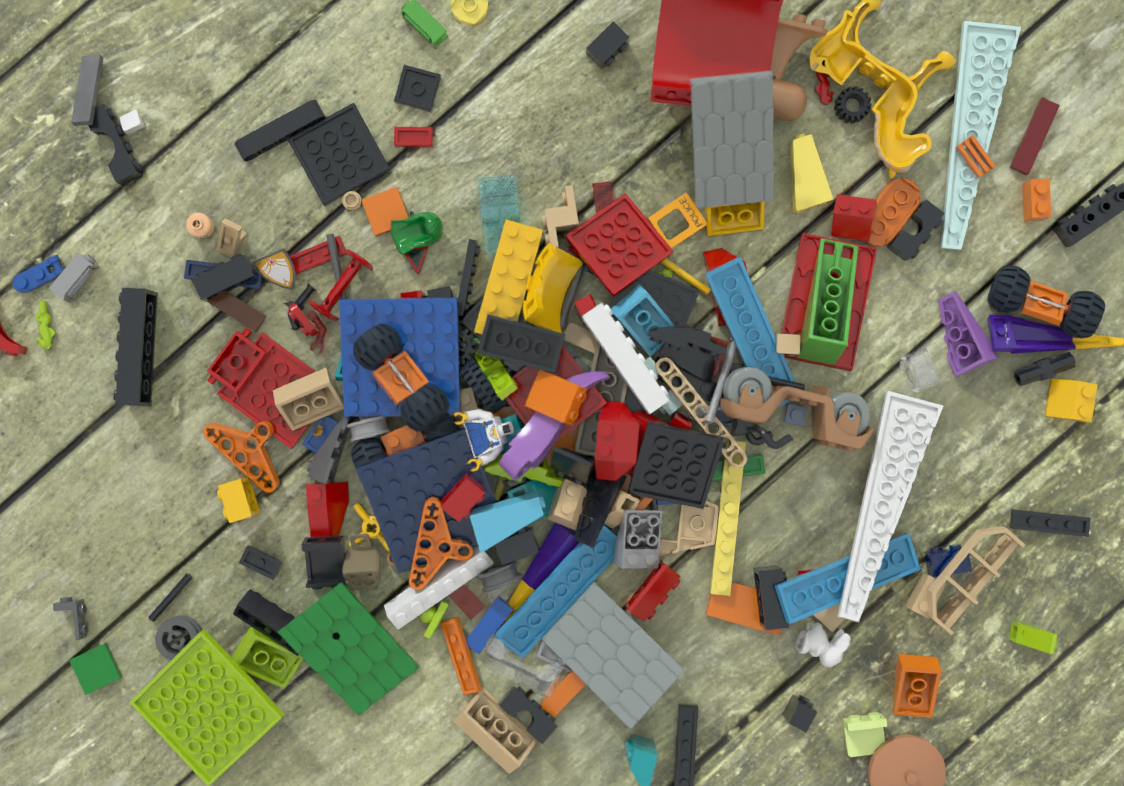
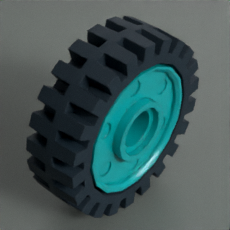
(481, 385)

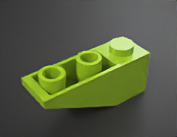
(1033, 637)

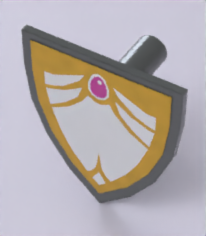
(277, 269)

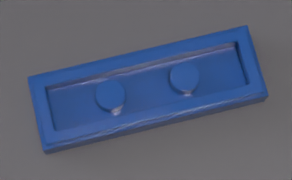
(489, 624)

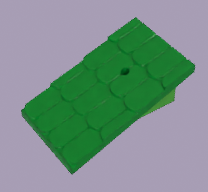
(349, 648)

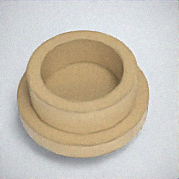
(351, 200)

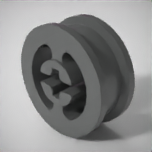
(498, 576)
(171, 626)

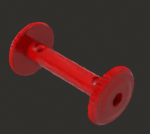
(341, 285)

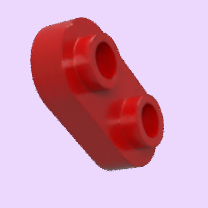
(307, 328)

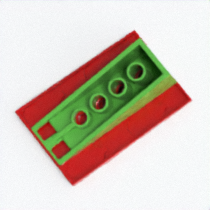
(828, 300)

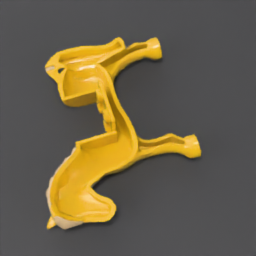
(844, 53)

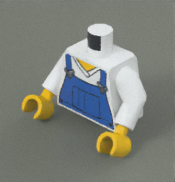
(485, 434)

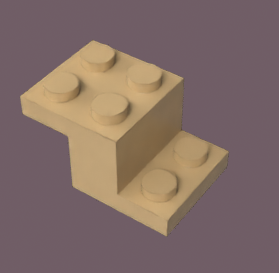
(561, 218)

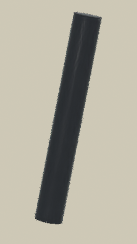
(170, 597)

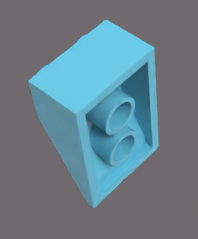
(638, 315)

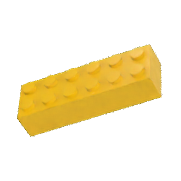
(510, 273)

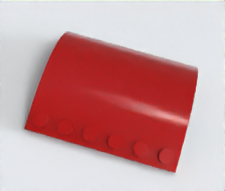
(710, 41)

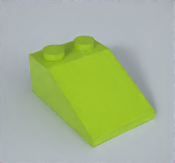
(266, 658)

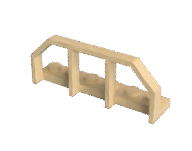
(977, 580)

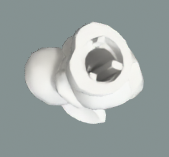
(816, 642)

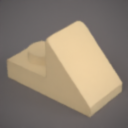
(230, 238)

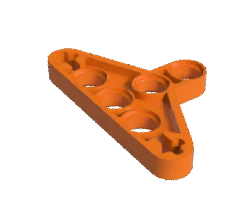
(239, 444)
(433, 555)

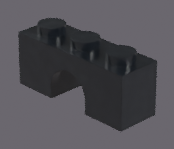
(926, 217)
(541, 724)

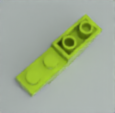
(497, 374)
(542, 473)

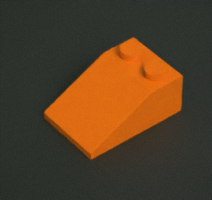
(916, 685)

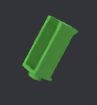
(423, 23)

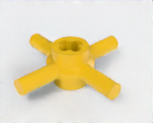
(368, 521)

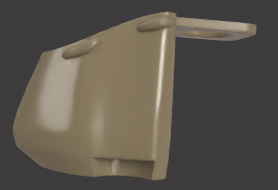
(362, 564)

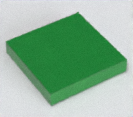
(95, 668)

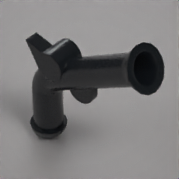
(299, 302)

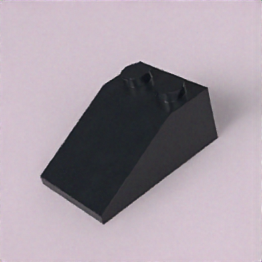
(572, 464)

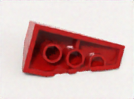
(326, 507)

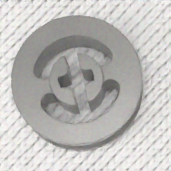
(368, 428)

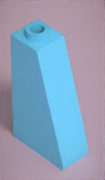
(503, 518)

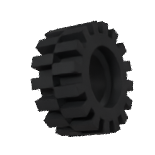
(860, 96)

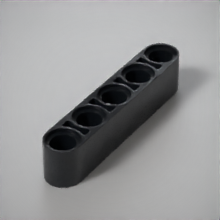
(279, 130)

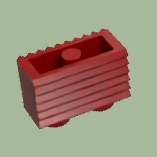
(584, 305)

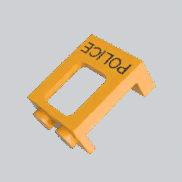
(689, 212)

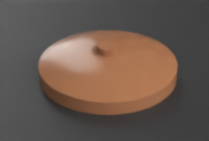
(906, 762)

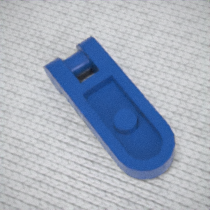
(38, 275)

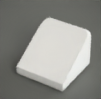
(131, 122)

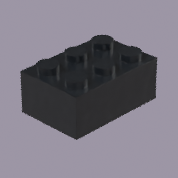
(769, 606)

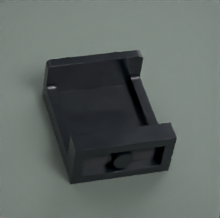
(324, 561)

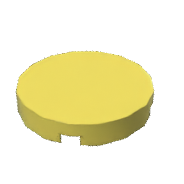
(469, 11)

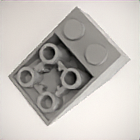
(638, 539)

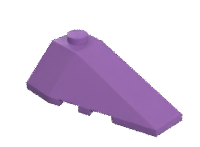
(965, 339)

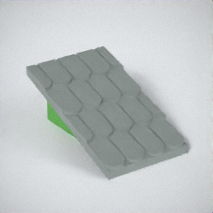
(733, 139)
(613, 655)

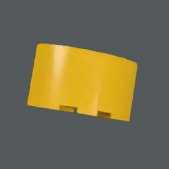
(548, 287)

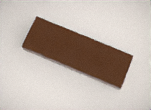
(239, 310)

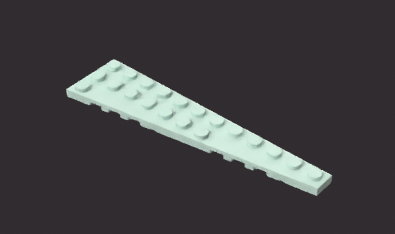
(980, 81)

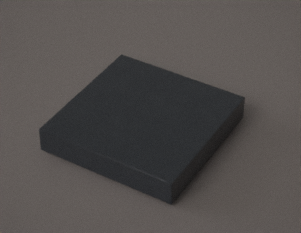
(417, 88)

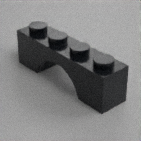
(123, 165)

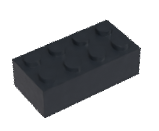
(521, 343)

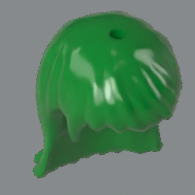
(416, 231)

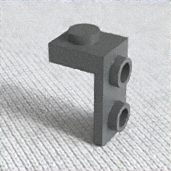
(79, 611)

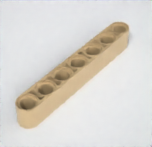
(697, 402)

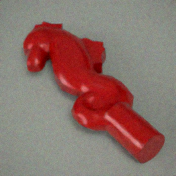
(823, 87)

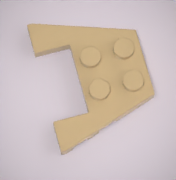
(695, 529)

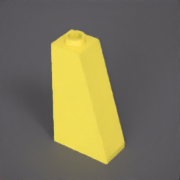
(807, 175)

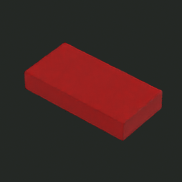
(413, 137)

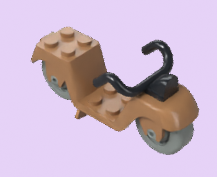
(836, 420)

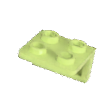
(864, 733)

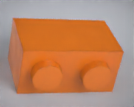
(1036, 200)

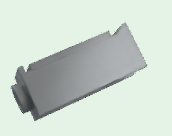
(74, 277)

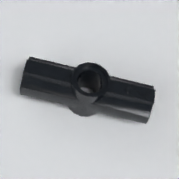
(1044, 369)

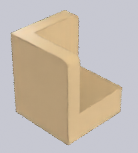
(788, 344)

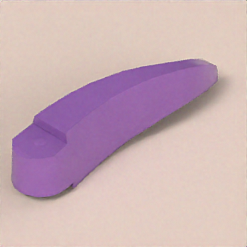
(540, 434)

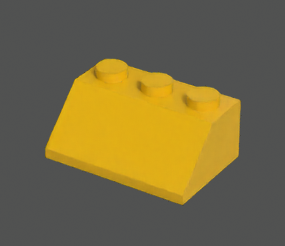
(734, 218)

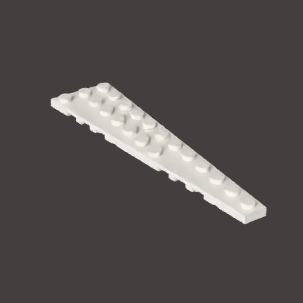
(897, 452)

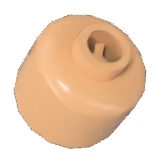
(200, 225)

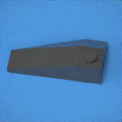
(327, 459)

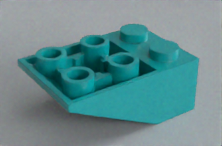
(532, 486)

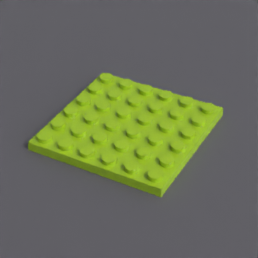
(206, 707)

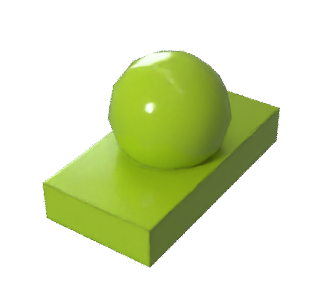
(433, 617)

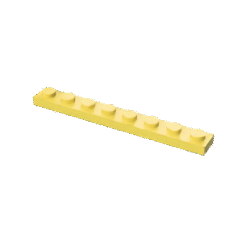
(727, 525)

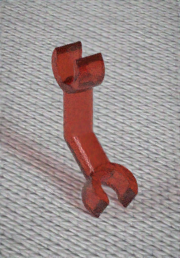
(313, 316)

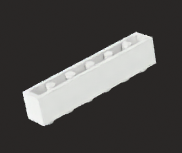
(625, 359)
(446, 580)

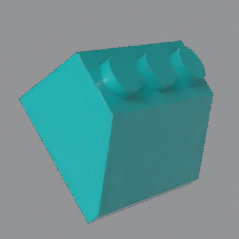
(642, 758)

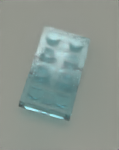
(497, 204)

